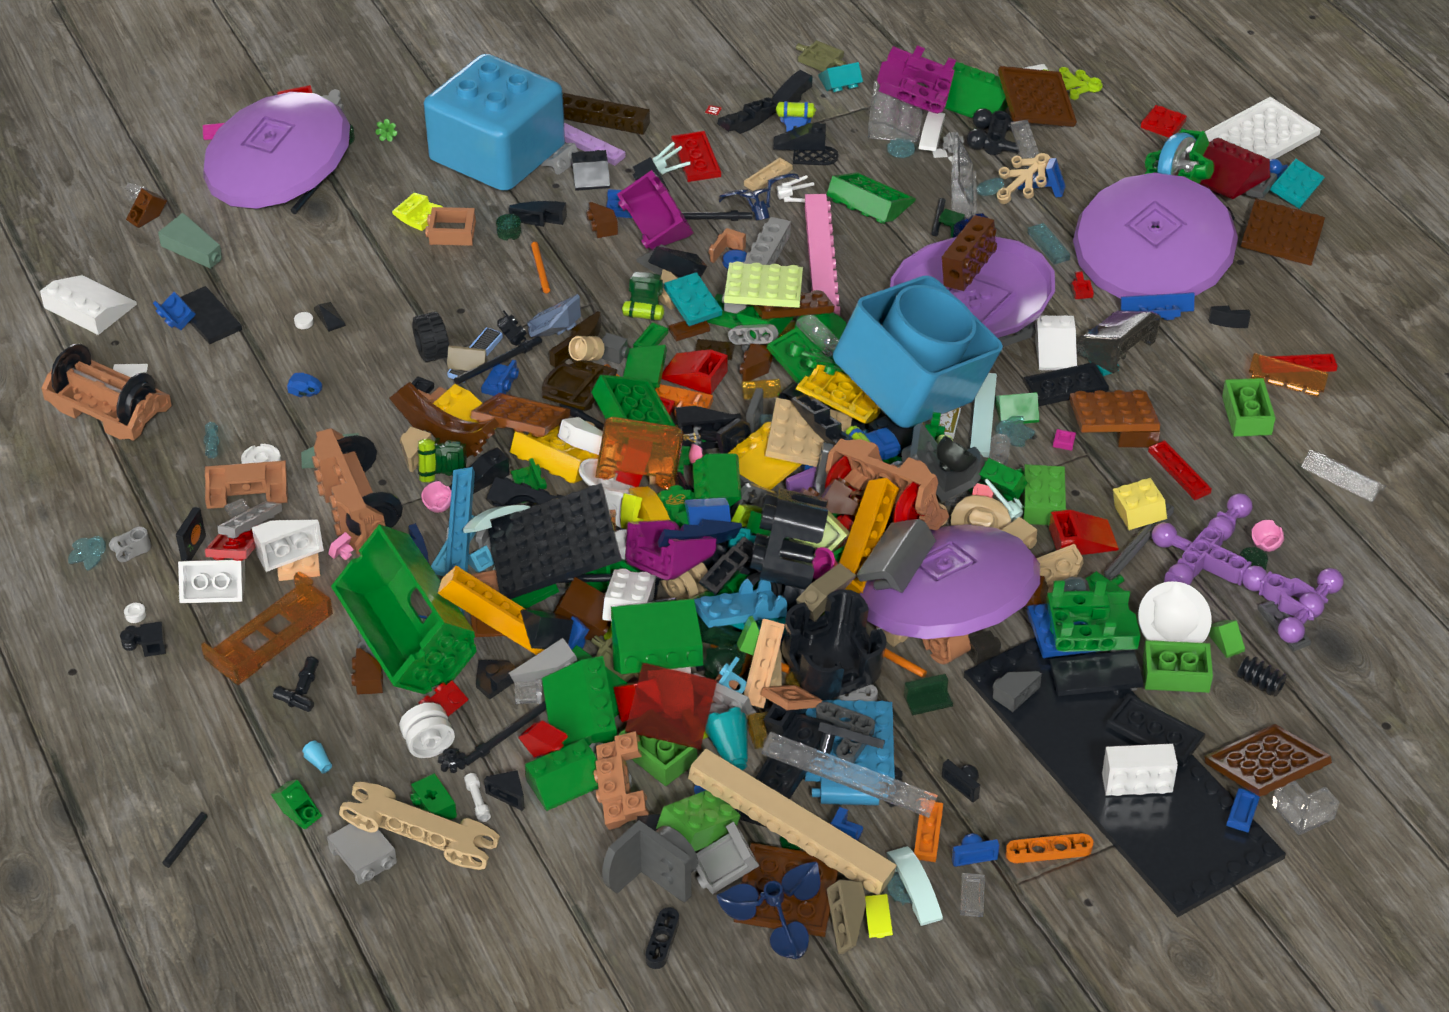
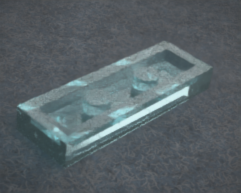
(1048, 243)

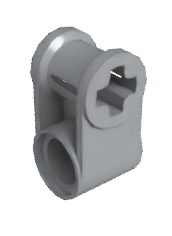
(131, 543)

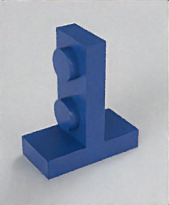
(1053, 177)

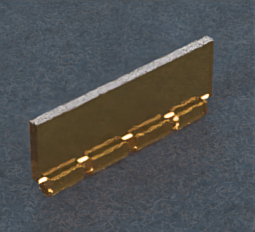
(1293, 374)

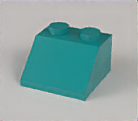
(841, 77)

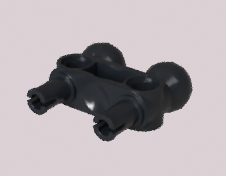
(993, 141)

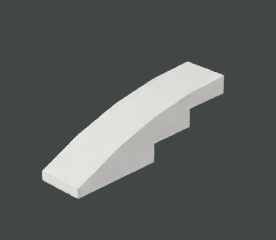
(931, 131)

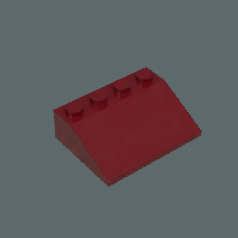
(1234, 168)

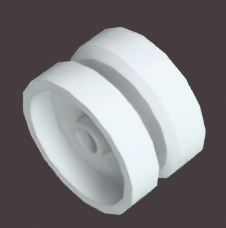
(426, 730)

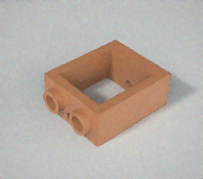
(446, 236)

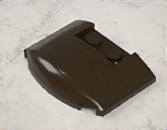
(574, 383)

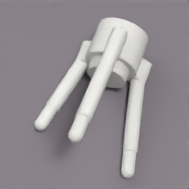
(784, 191)

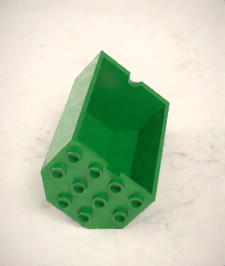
(377, 599)

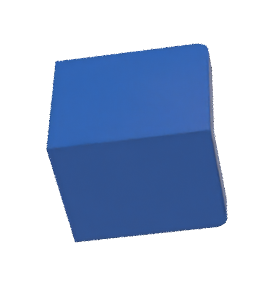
(849, 828)

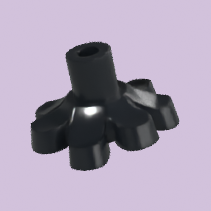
(452, 759)

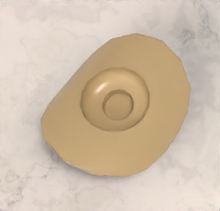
(981, 512)

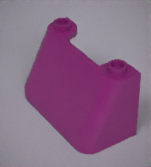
(654, 211)
(669, 561)

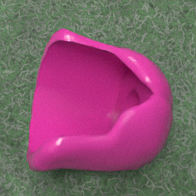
(823, 562)

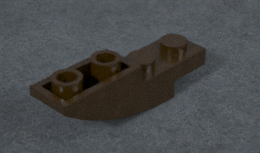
(588, 327)

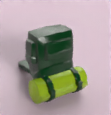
(644, 298)
(440, 458)

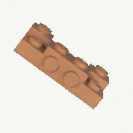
(246, 479)
(613, 781)

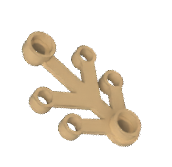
(1023, 175)

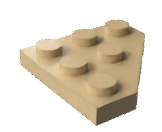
(1060, 565)

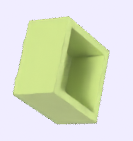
(833, 534)

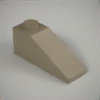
(817, 592)
(847, 910)

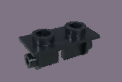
(508, 324)

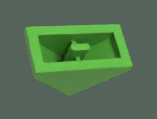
(749, 637)
(1227, 637)

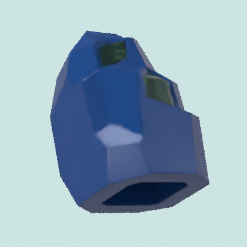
(303, 385)

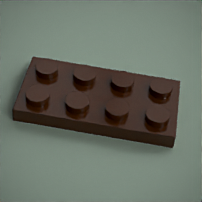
(810, 303)

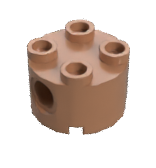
(947, 648)

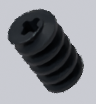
(1261, 677)

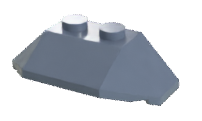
(556, 318)

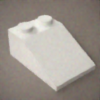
(1055, 342)
(286, 541)

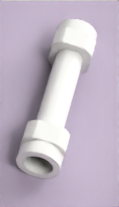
(481, 810)

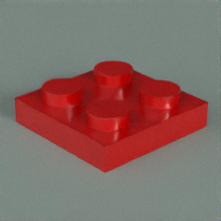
(1163, 121)

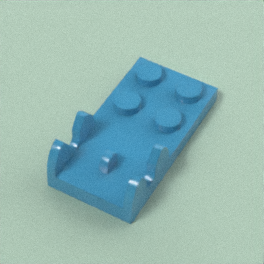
(737, 607)

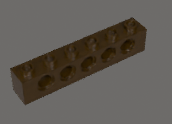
(605, 114)

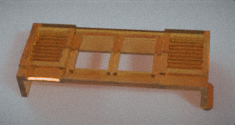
(302, 606)

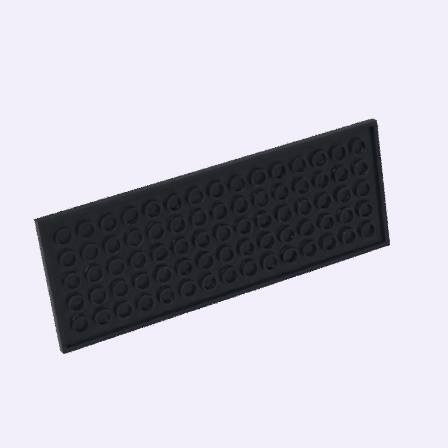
(1169, 838)

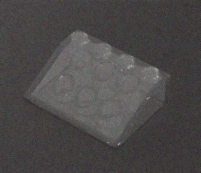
(893, 118)
(962, 181)

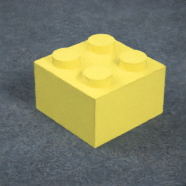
(1139, 503)

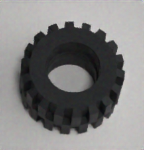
(430, 336)

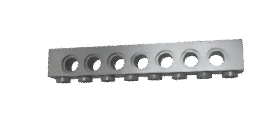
(765, 250)

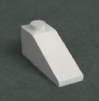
(580, 434)

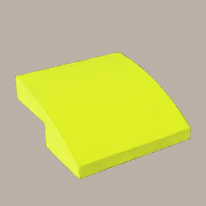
(415, 211)

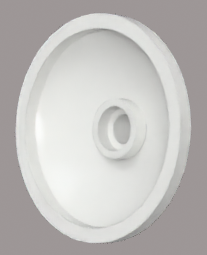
(588, 472)

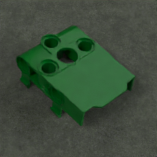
(1105, 612)

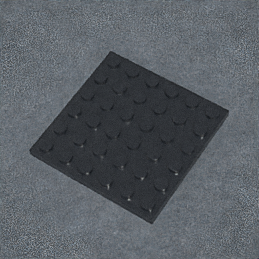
(553, 542)

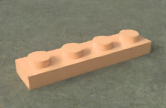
(763, 661)

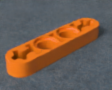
(1048, 845)

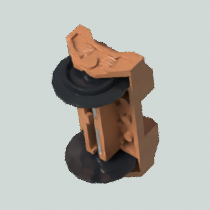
(103, 393)
(343, 483)

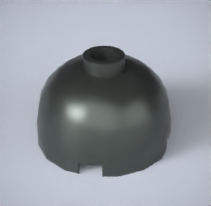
(953, 455)

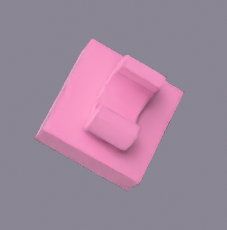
(341, 547)

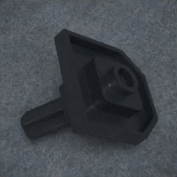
(728, 436)

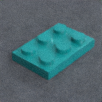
(1297, 183)
(692, 299)

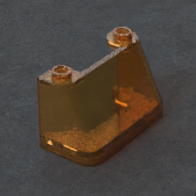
(640, 449)

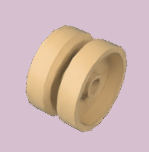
(686, 584)

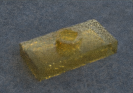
(771, 388)

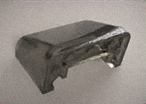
(1116, 335)

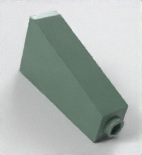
(190, 241)

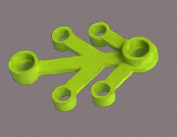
(1071, 81)

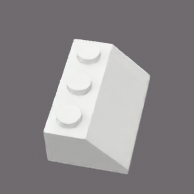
(211, 581)

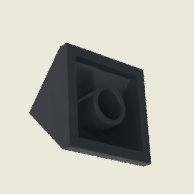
(546, 628)

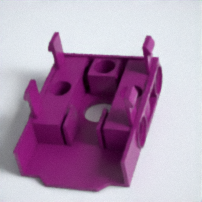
(904, 70)

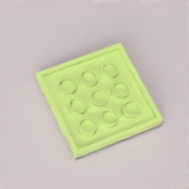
(763, 284)

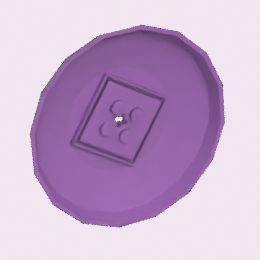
(275, 150)
(1133, 259)
(1006, 292)
(962, 586)

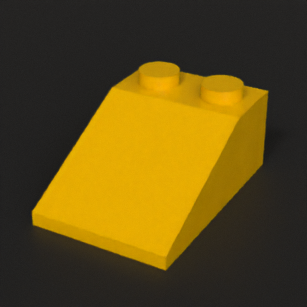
(458, 403)

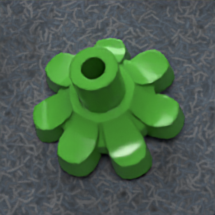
(386, 130)

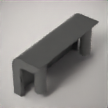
(898, 555)

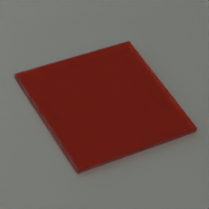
(671, 706)

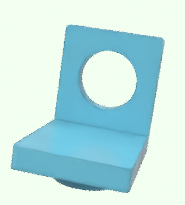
(728, 675)

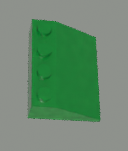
(974, 90)
(868, 196)
(630, 399)
(656, 635)
(581, 702)

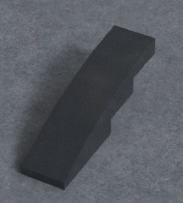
(819, 419)
(728, 566)

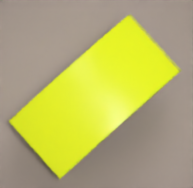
(630, 509)
(878, 916)

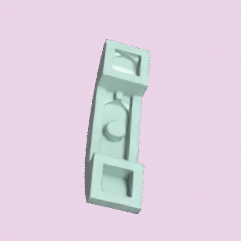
(482, 520)
(917, 885)

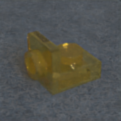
(756, 729)

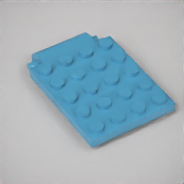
(871, 757)

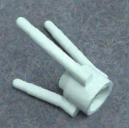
(660, 161)
(1014, 509)

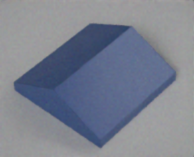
(707, 509)

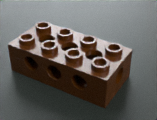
(969, 252)

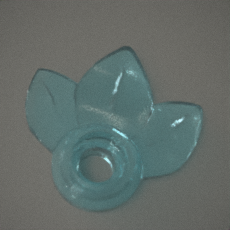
(1015, 430)
(87, 551)

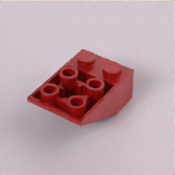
(697, 370)
(1086, 531)

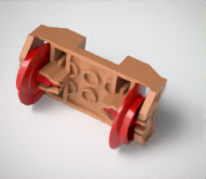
(861, 461)

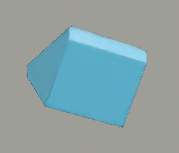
(481, 559)

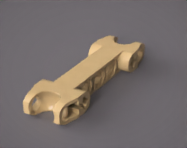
(457, 840)

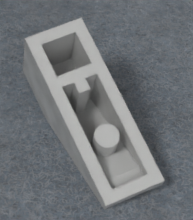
(545, 663)

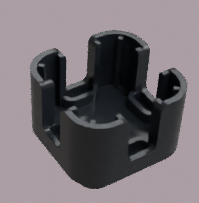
(782, 558)
(835, 650)

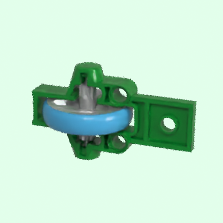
(1183, 155)

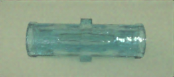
(211, 440)

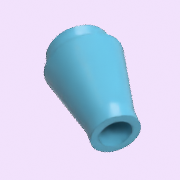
(317, 756)

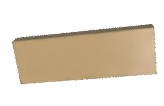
(760, 179)

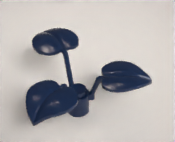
(760, 208)
(741, 903)

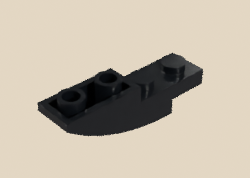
(751, 116)

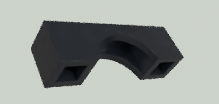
(507, 493)

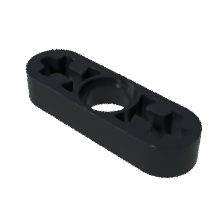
(659, 929)

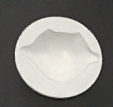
(1174, 614)

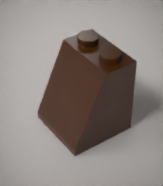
(586, 604)

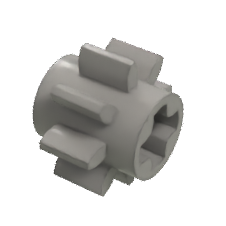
(949, 140)

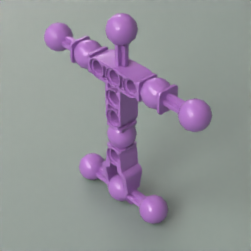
(1208, 555)

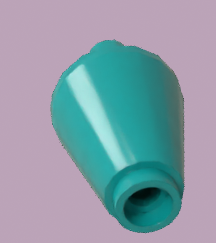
(729, 736)

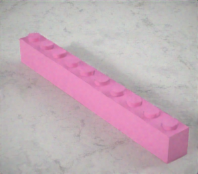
(819, 247)

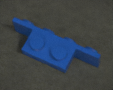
(1165, 305)

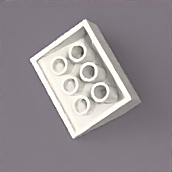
(85, 302)

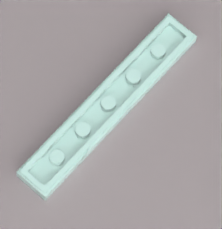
(983, 416)

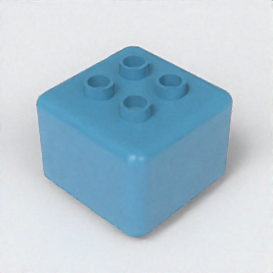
(494, 121)
(916, 350)

